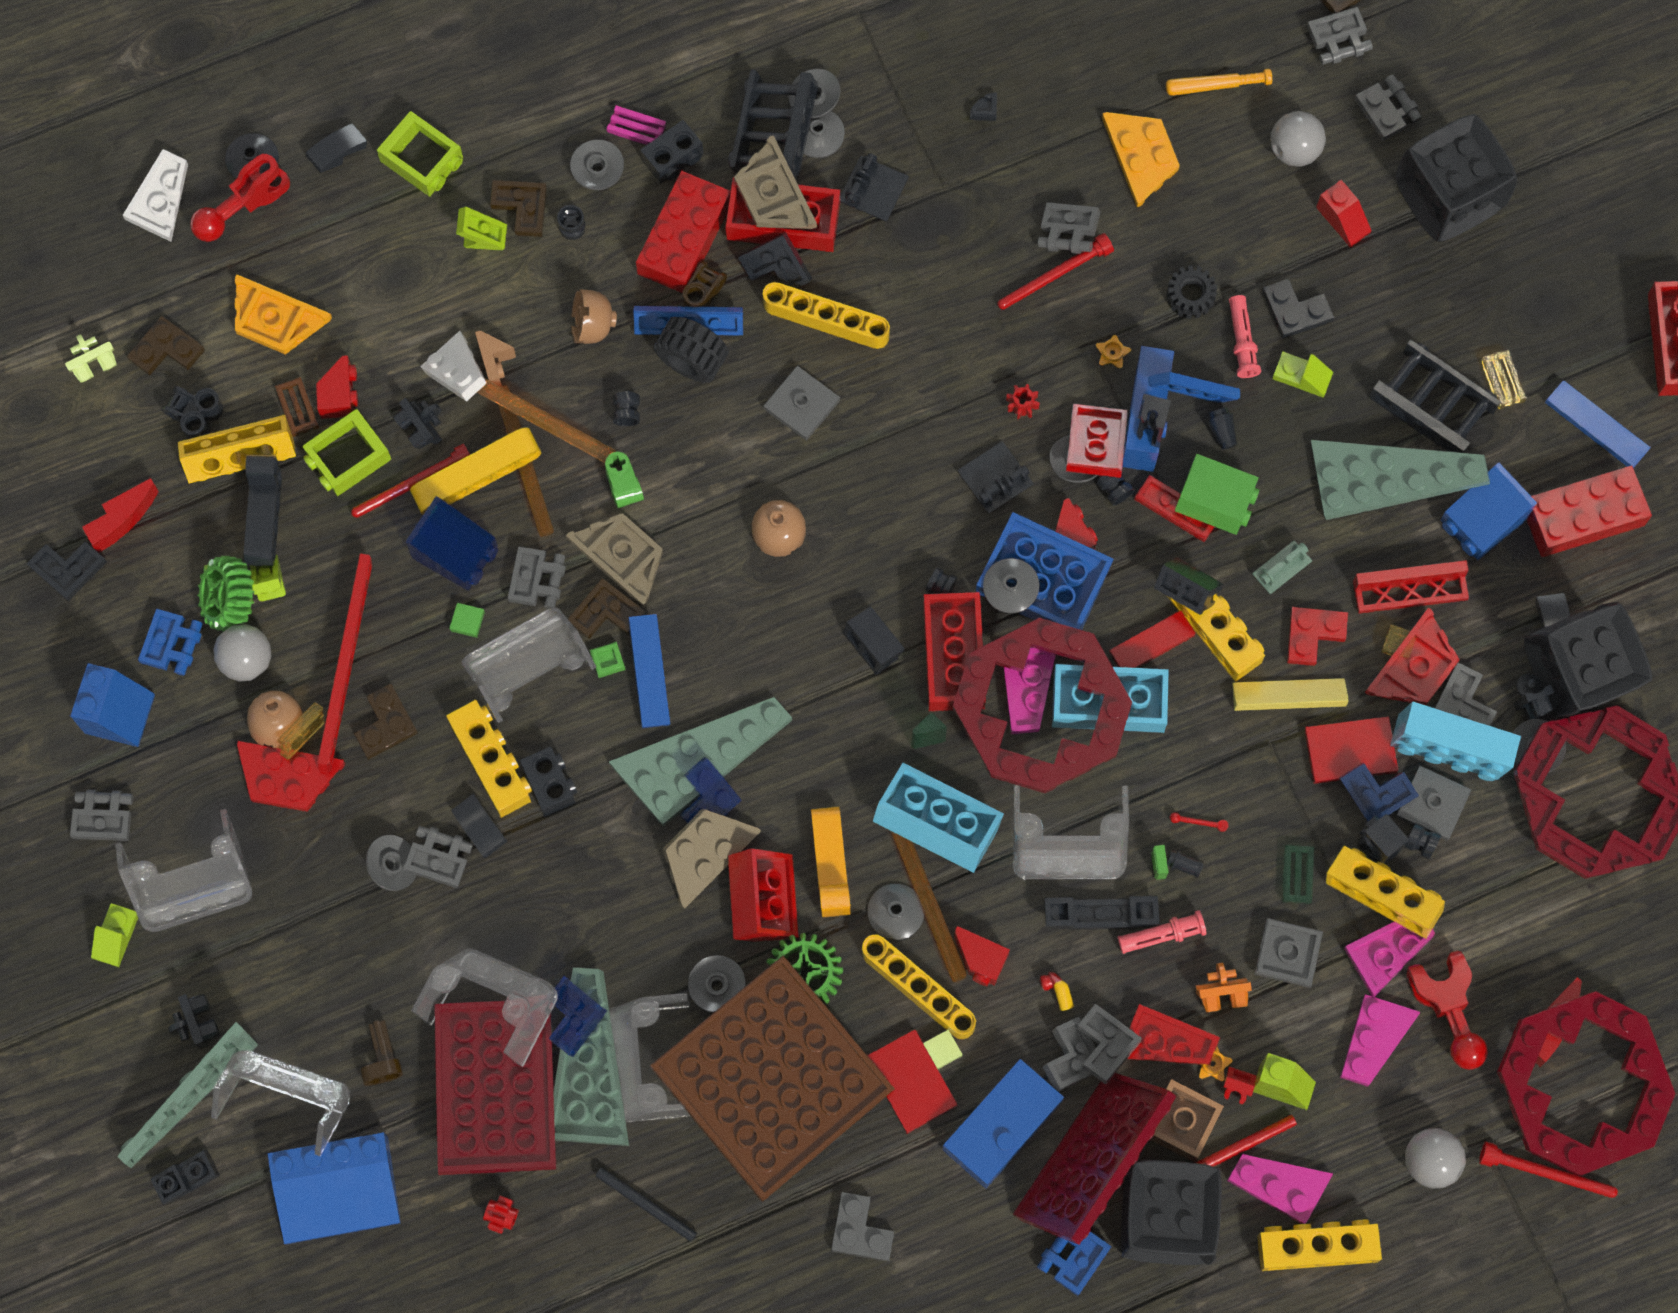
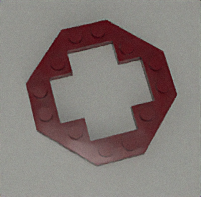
(1072, 757)
(1543, 805)
(1641, 1061)

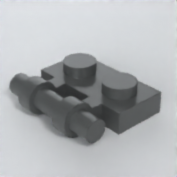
(1338, 28)
(1381, 112)
(1069, 220)
(527, 578)
(101, 824)
(434, 864)

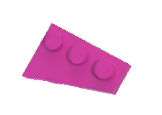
(1028, 691)
(1281, 1185)

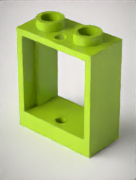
(401, 138)
(359, 471)

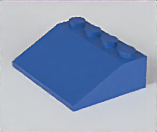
(1066, 571)
(335, 1192)

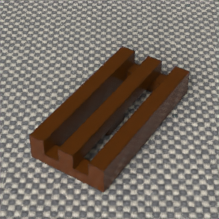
(303, 427)

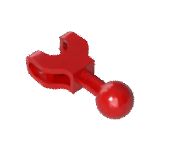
(249, 190)
(1449, 1000)

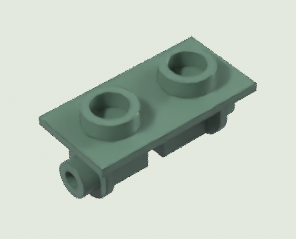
(1282, 566)

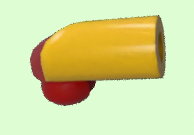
(1061, 989)

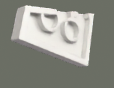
(159, 196)
(455, 368)

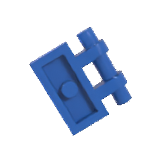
(162, 639)
(1079, 1266)

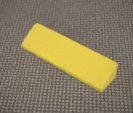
(1290, 694)

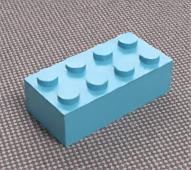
(1081, 709)
(1455, 741)
(938, 817)

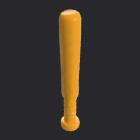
(1208, 83)

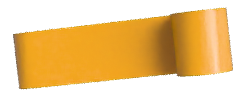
(830, 862)

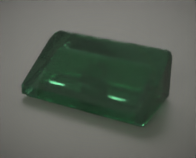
(928, 732)

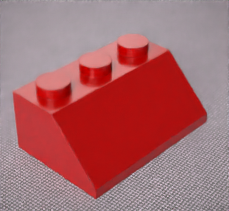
(762, 895)

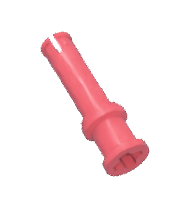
(1245, 348)
(1175, 929)

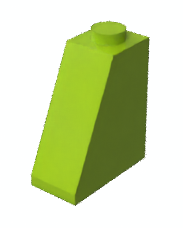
(1284, 1081)

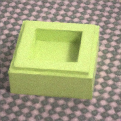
(943, 1049)

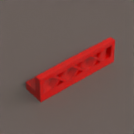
(1407, 577)

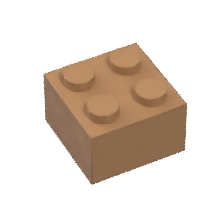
(1187, 1122)

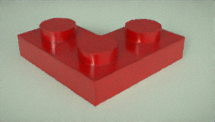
(1308, 627)

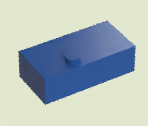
(1140, 453)
(1003, 1123)

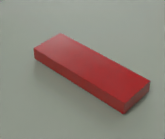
(1163, 501)
(1153, 642)

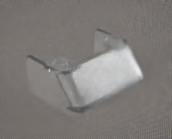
(524, 656)
(1069, 856)
(190, 890)
(527, 1000)
(288, 1080)
(641, 1100)

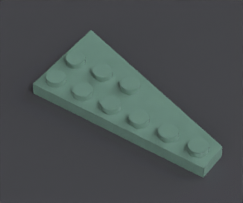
(1376, 477)
(658, 769)
(588, 1085)
(193, 1089)

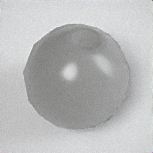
(1298, 138)
(242, 652)
(1435, 1158)

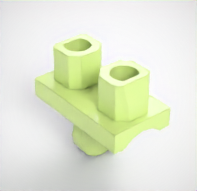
(80, 364)

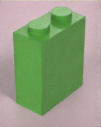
(1218, 494)

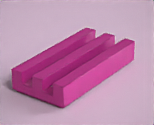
(638, 117)

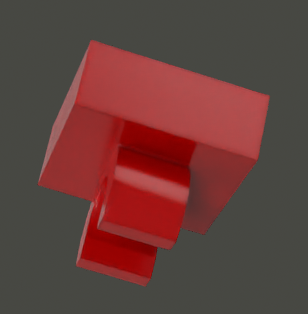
(1239, 1081)

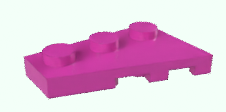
(1384, 954)
(1375, 1037)

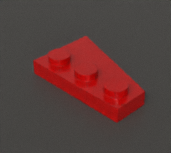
(1170, 1039)

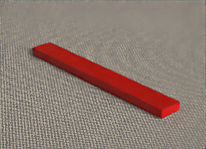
(345, 663)

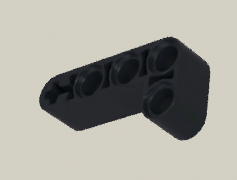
(262, 510)

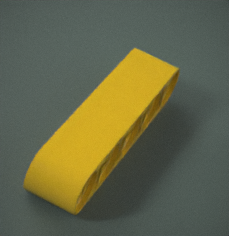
(817, 305)
(477, 469)
(914, 973)

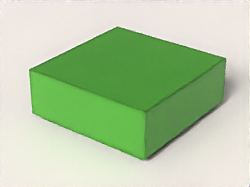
(467, 620)
(607, 659)
(1159, 862)

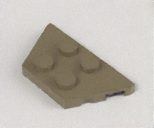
(773, 191)
(621, 553)
(703, 850)

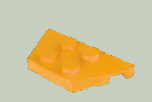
(1142, 152)
(274, 317)

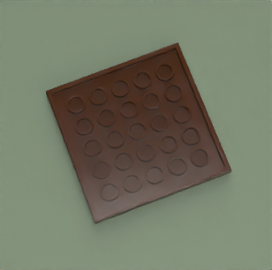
(772, 1078)

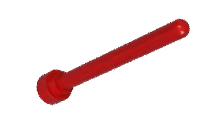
(1101, 247)
(403, 487)
(1492, 1155)

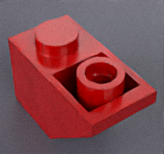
(336, 390)
(1072, 526)

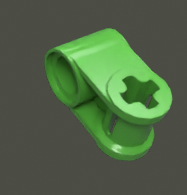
(623, 483)

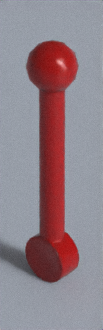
(1222, 825)

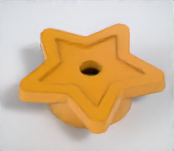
(1112, 345)
(1218, 1070)

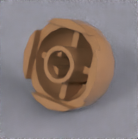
(592, 317)
(778, 528)
(271, 716)

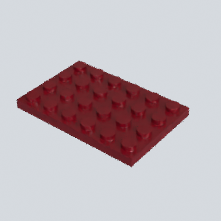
(487, 1105)
(1094, 1157)

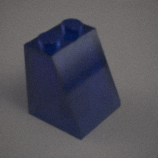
(451, 544)

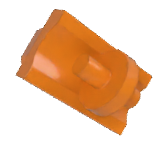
(1236, 989)

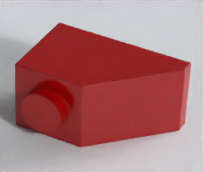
(1344, 213)
(981, 956)

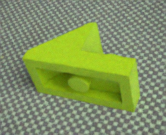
(480, 230)
(1303, 374)
(268, 581)
(114, 935)

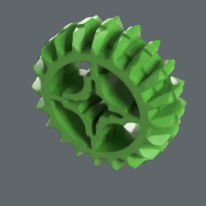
(225, 592)
(817, 971)

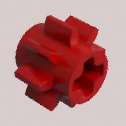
(1022, 393)
(500, 1214)

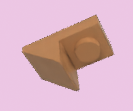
(493, 353)

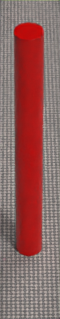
(1249, 1141)

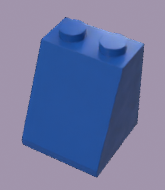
(1488, 513)
(111, 706)

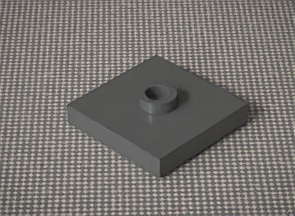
(801, 403)
(1438, 803)
(1288, 953)

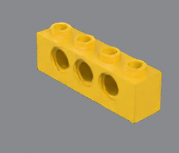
(227, 449)
(1235, 662)
(505, 798)
(1391, 905)
(1273, 1256)

